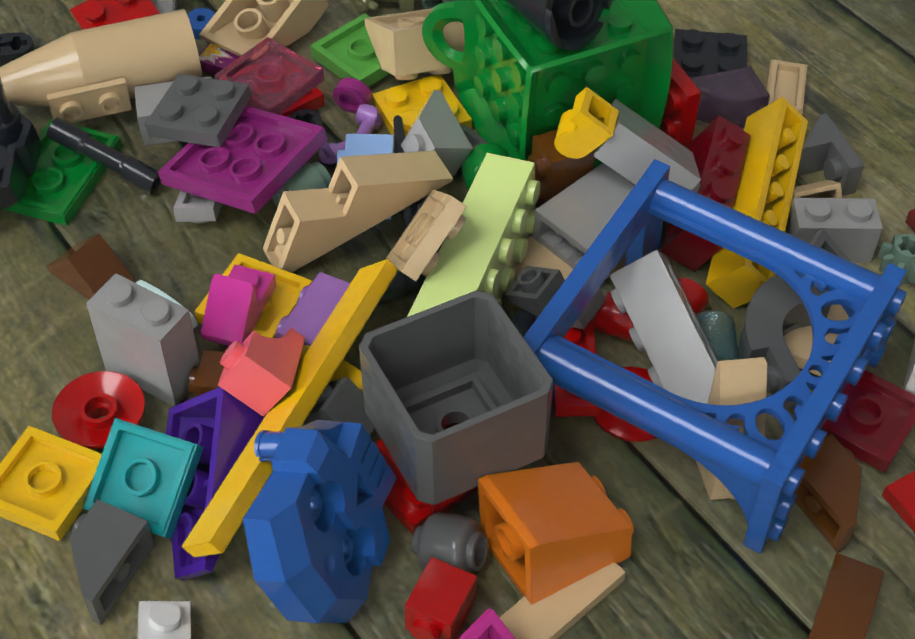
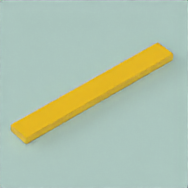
(313, 373)

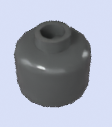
(452, 540)

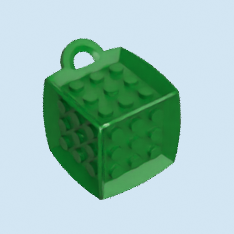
(523, 84)

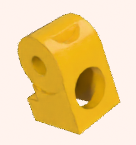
(586, 125)

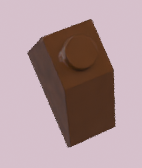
(831, 492)

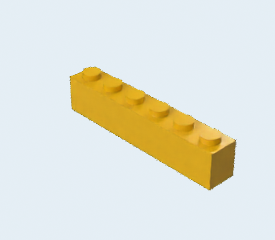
(762, 193)

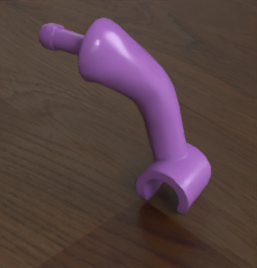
(368, 119)

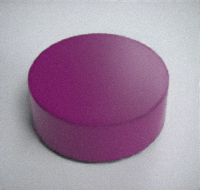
(351, 94)

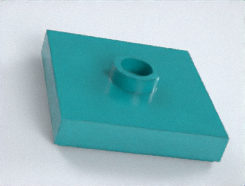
(145, 475)

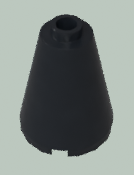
(563, 22)

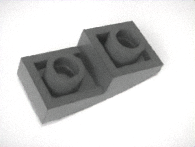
(536, 288)

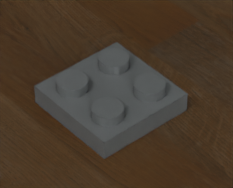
(198, 110)

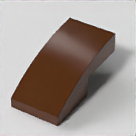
(847, 600)

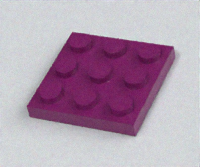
(251, 162)

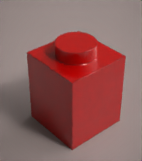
(440, 601)

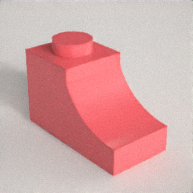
(261, 369)

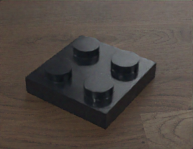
(709, 52)

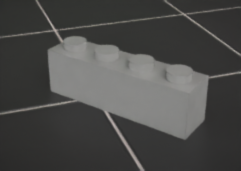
(665, 327)

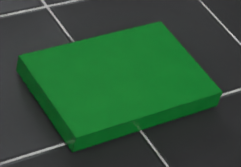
(61, 179)

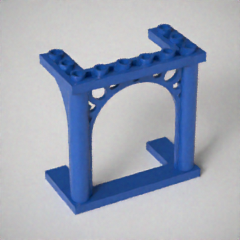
(753, 468)

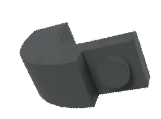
(770, 316)

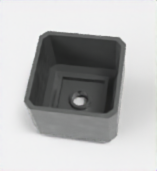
(462, 368)

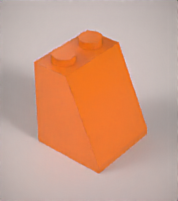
(551, 526)

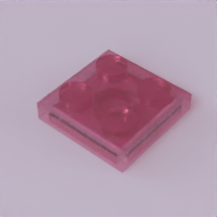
(274, 75)

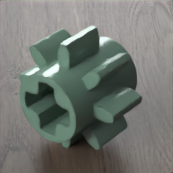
(901, 254)

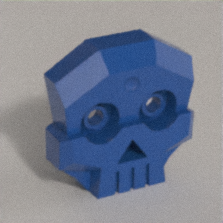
(319, 519)

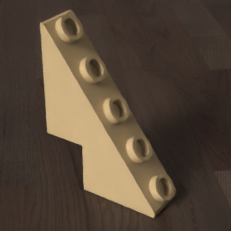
(358, 197)

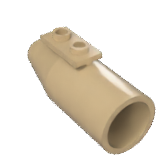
(97, 67)

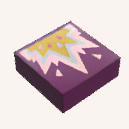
(215, 59)

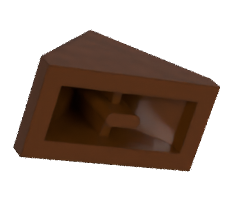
(88, 266)

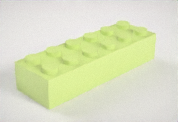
(492, 237)

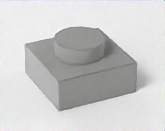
(195, 208)

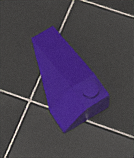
(223, 429)

